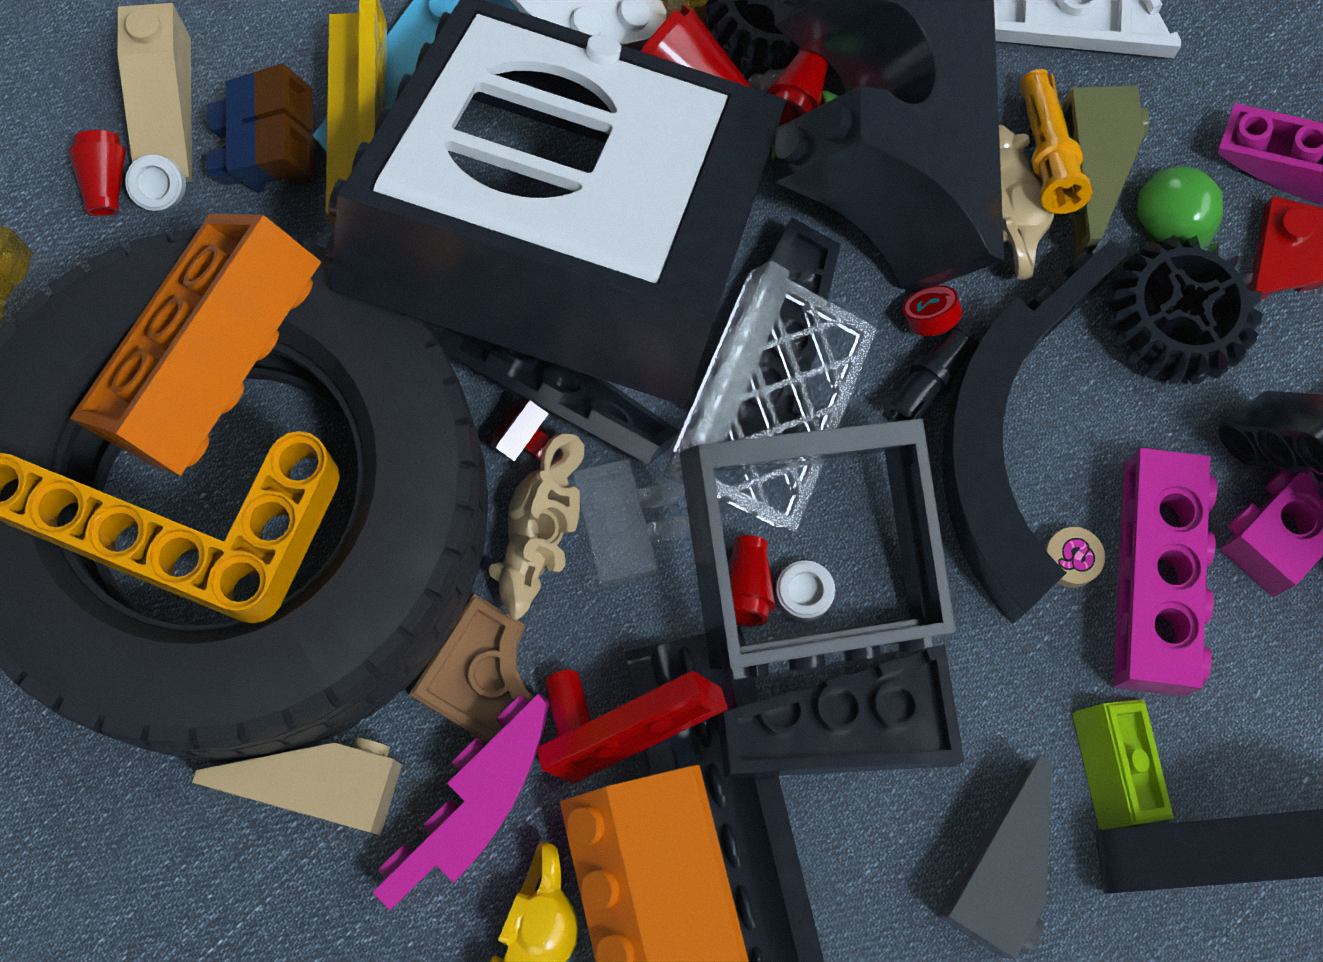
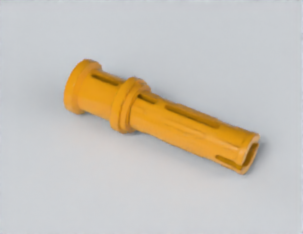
(1056, 155)

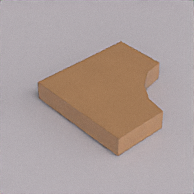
(475, 670)

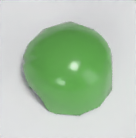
(1180, 204)

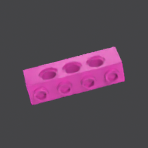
(1263, 543)
(1140, 656)

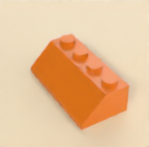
(198, 340)
(653, 871)

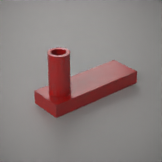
(594, 745)

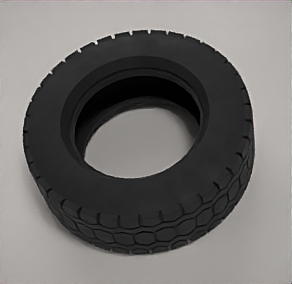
(336, 642)

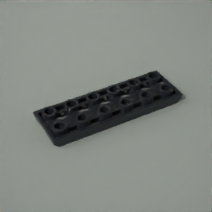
(745, 811)

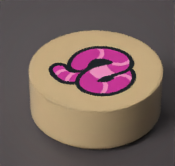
(1078, 554)

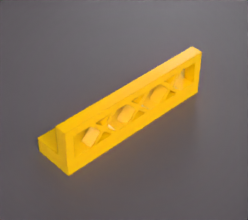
(354, 86)

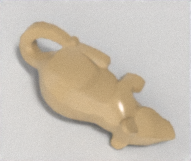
(1022, 209)
(537, 518)

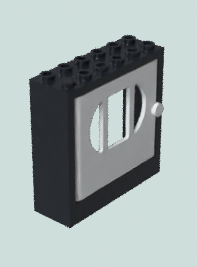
(573, 270)

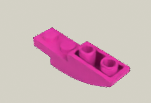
(1276, 150)
(489, 784)

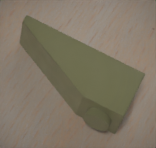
(1109, 131)

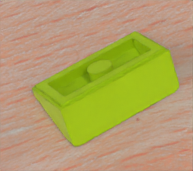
(1122, 764)

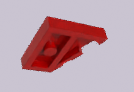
(1289, 248)

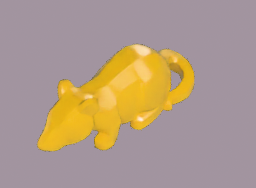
(540, 921)

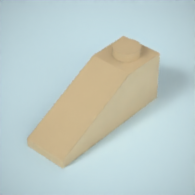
(156, 82)
(321, 781)

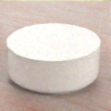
(155, 182)
(804, 591)

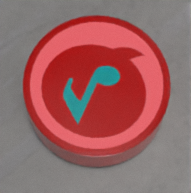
(932, 310)

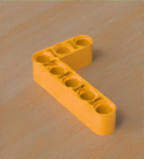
(162, 541)

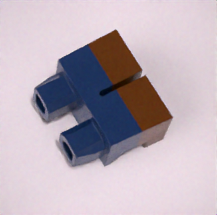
(265, 130)

